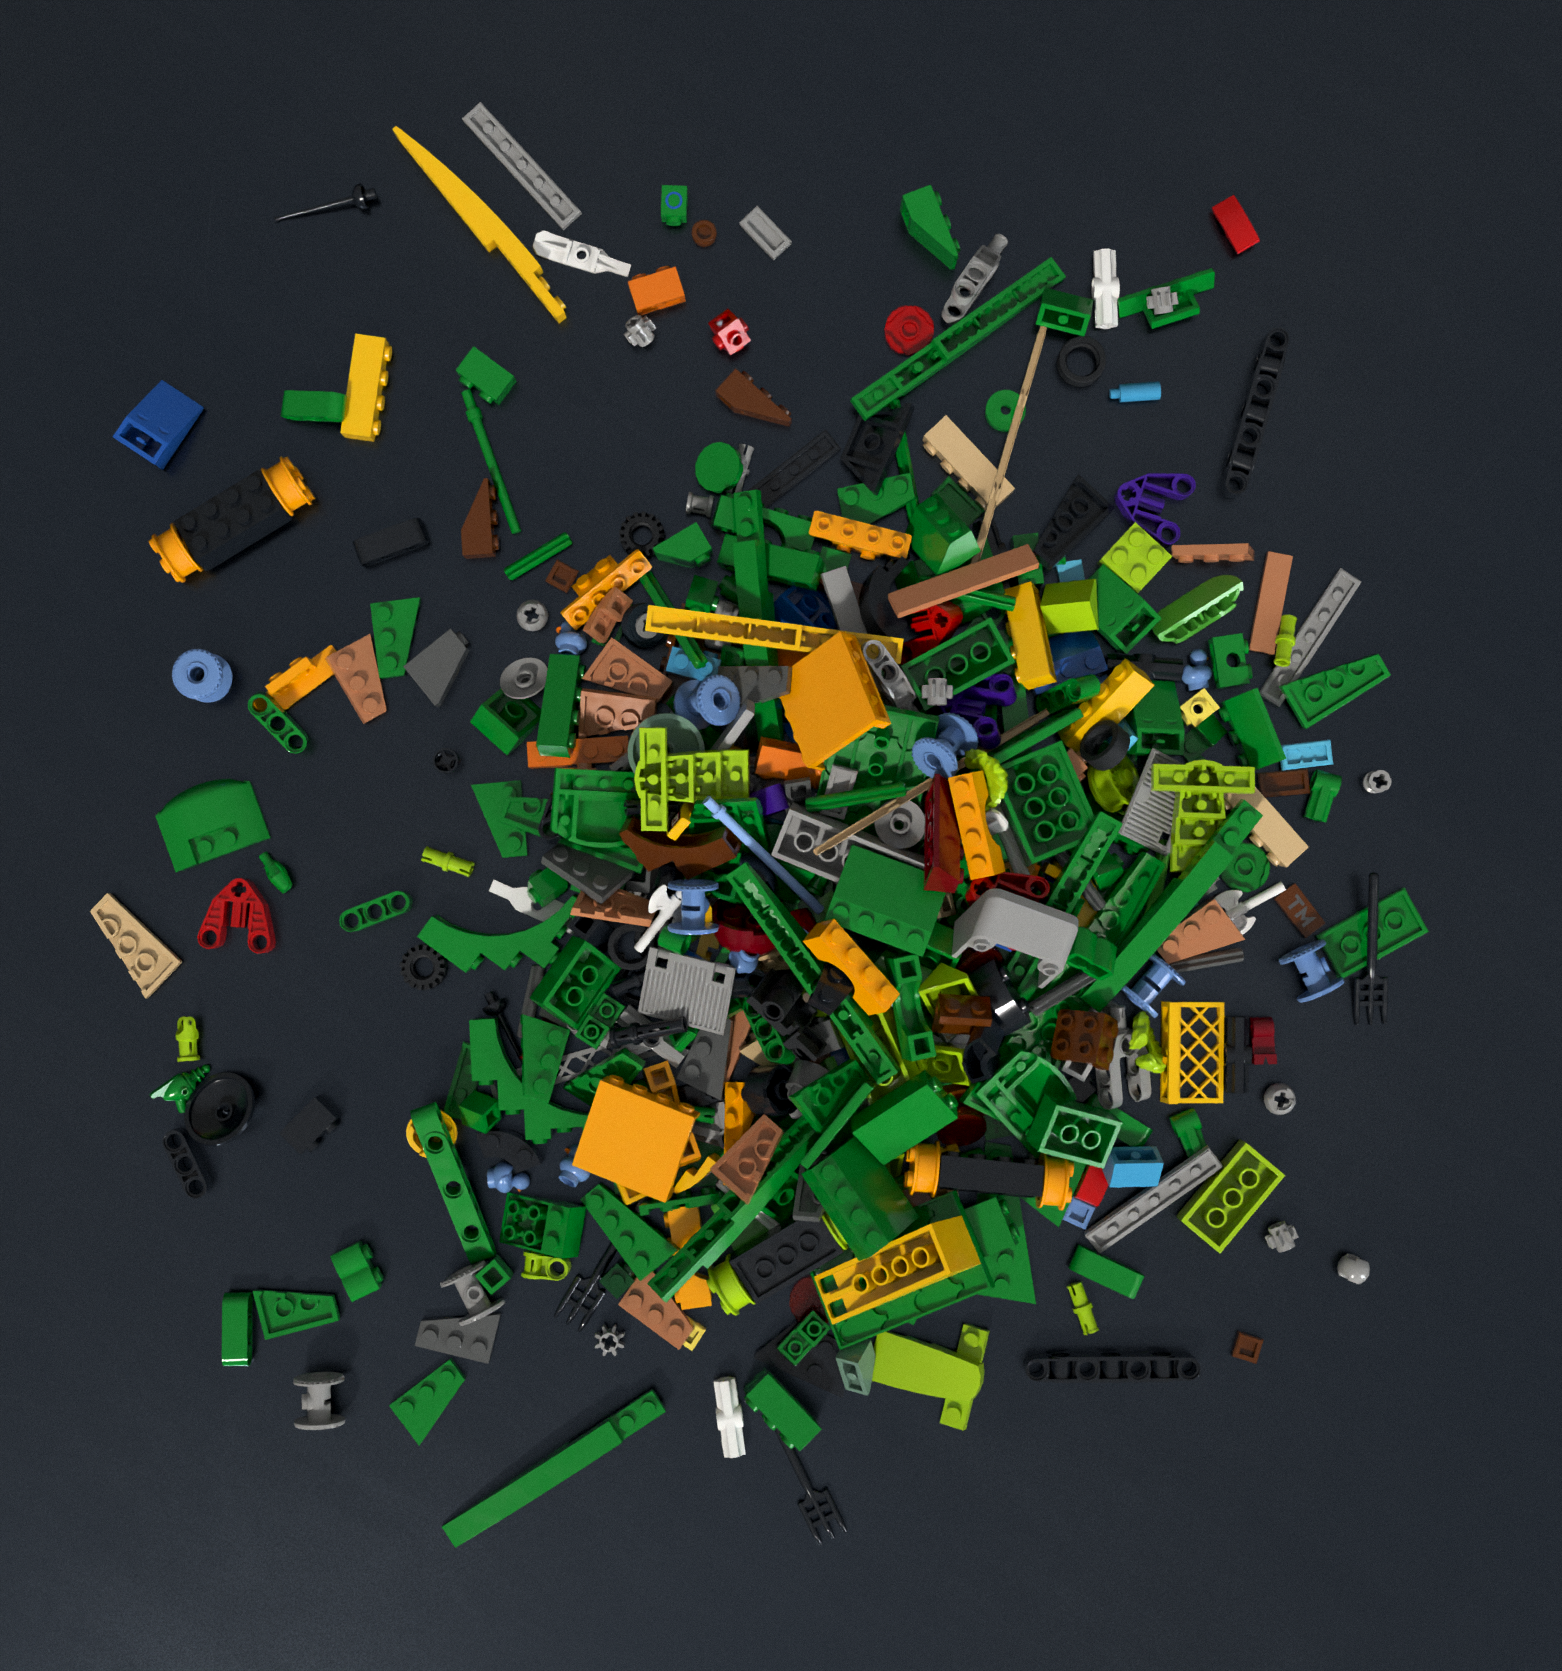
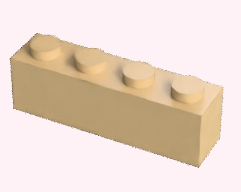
(965, 461)
(1271, 831)

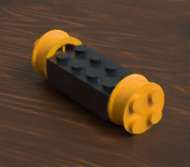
(232, 520)
(1045, 1182)

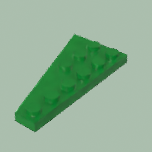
(1011, 1266)

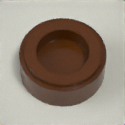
(704, 233)

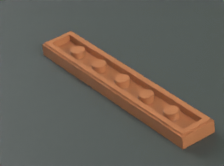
(963, 581)

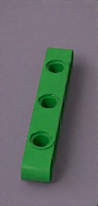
(446, 1168)

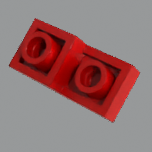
(1235, 224)
(1091, 1186)

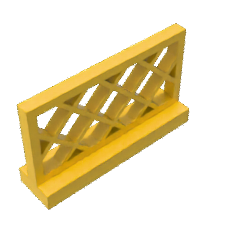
(1171, 1048)

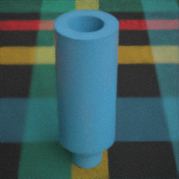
(1136, 392)

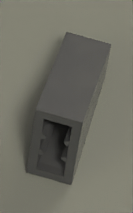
(439, 665)

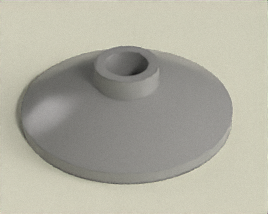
(523, 678)
(913, 826)

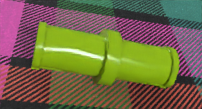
(1285, 640)
(447, 861)
(1082, 1308)

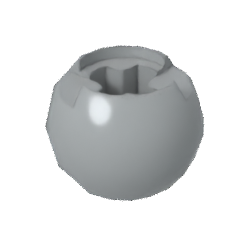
(535, 624)
(1275, 1090)
(1353, 1268)

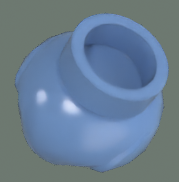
(569, 641)
(1197, 676)
(743, 962)
(570, 1174)
(503, 1180)

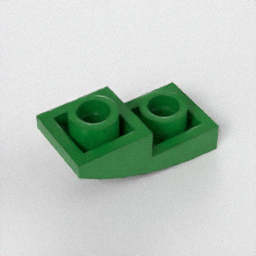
(599, 1022)
(803, 1338)

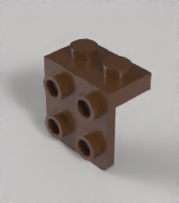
(961, 1013)
(1084, 1037)

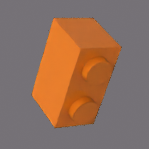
(656, 290)

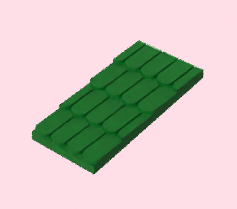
(883, 759)

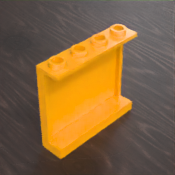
(832, 699)
(635, 1137)

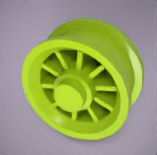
(1113, 786)

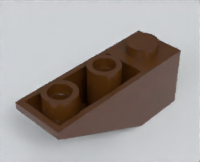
(746, 399)
(478, 528)

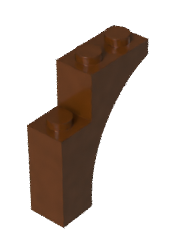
(689, 852)

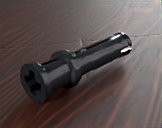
(636, 1034)

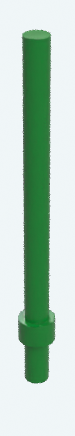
(474, 415)

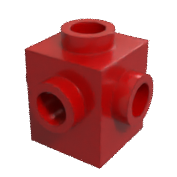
(729, 332)

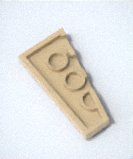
(142, 952)

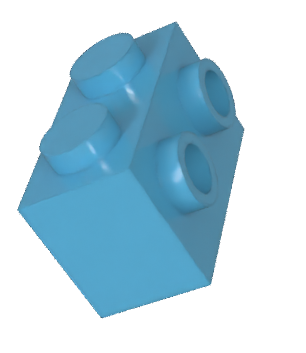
(681, 666)
(1133, 1167)

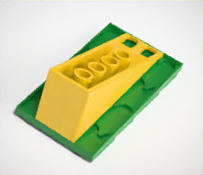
(910, 1277)

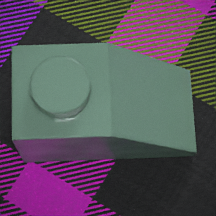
(857, 1366)

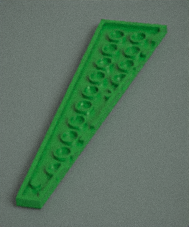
(1110, 922)

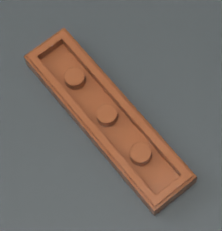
(1270, 602)

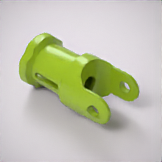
(187, 1038)

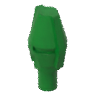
(276, 873)

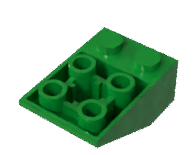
(928, 224)
(1121, 612)
(1158, 722)
(542, 1225)

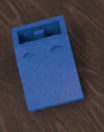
(159, 424)

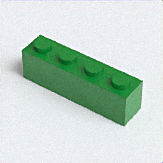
(782, 562)
(560, 705)

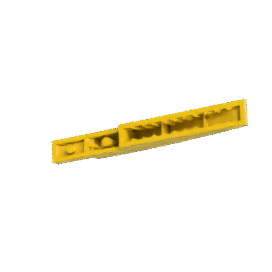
(484, 223)
(756, 631)

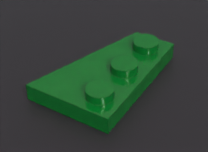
(393, 634)

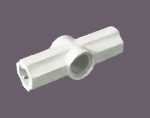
(1105, 288)
(729, 1417)

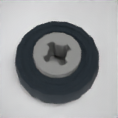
(633, 627)

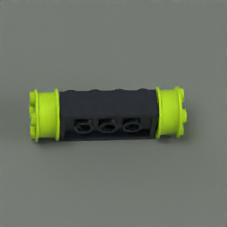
(774, 1261)

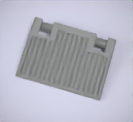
(1149, 810)
(687, 990)

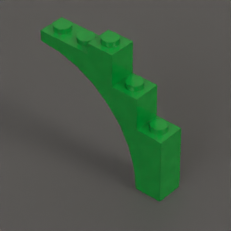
(504, 949)
(491, 1063)

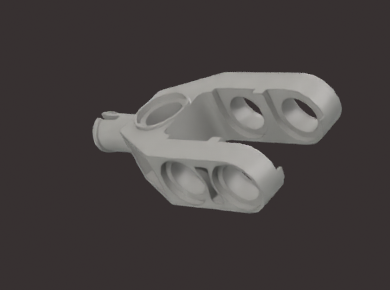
(974, 278)
(895, 688)
(1121, 1049)

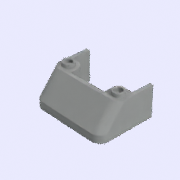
(1019, 925)

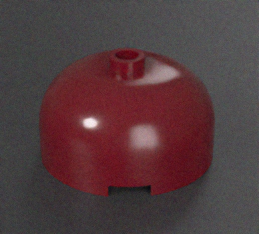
(739, 929)

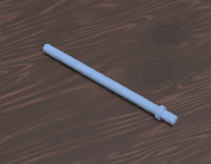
(719, 812)

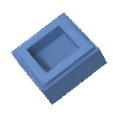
(1079, 1213)

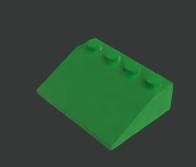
(1045, 803)
(885, 901)
(860, 1198)

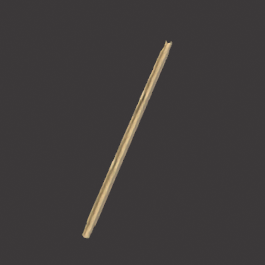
(1009, 442)
(919, 789)

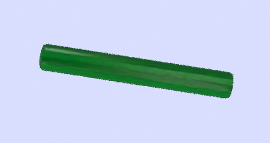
(985, 597)
(855, 797)

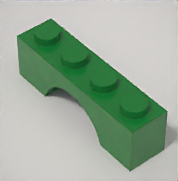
(791, 529)
(913, 1031)

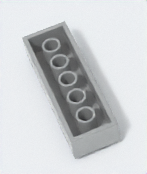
(808, 830)

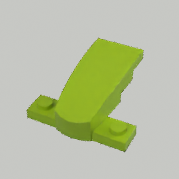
(684, 776)
(1198, 802)
(935, 1369)

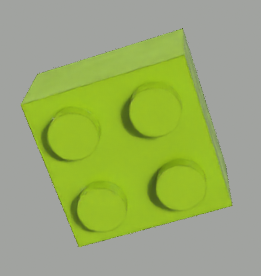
(1135, 558)

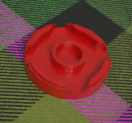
(909, 330)

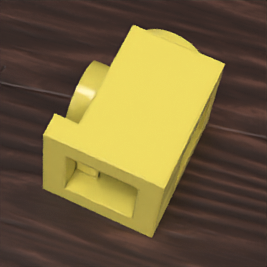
(1207, 706)

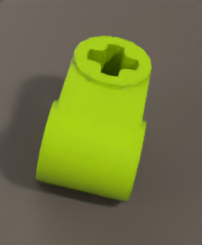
(543, 1266)

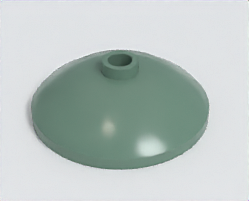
(681, 736)

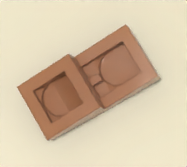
(607, 614)

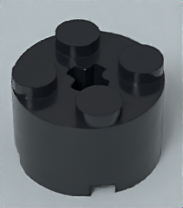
(767, 1091)

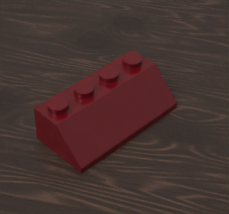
(941, 839)

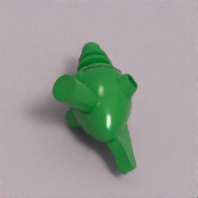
(180, 1087)

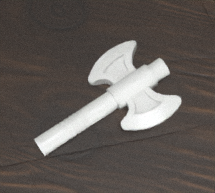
(668, 907)
(1236, 910)

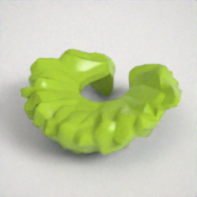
(995, 774)
(1143, 1036)

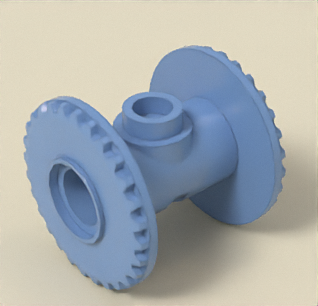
(188, 672)
(708, 701)
(952, 739)
(693, 906)
(1316, 969)
(1152, 984)

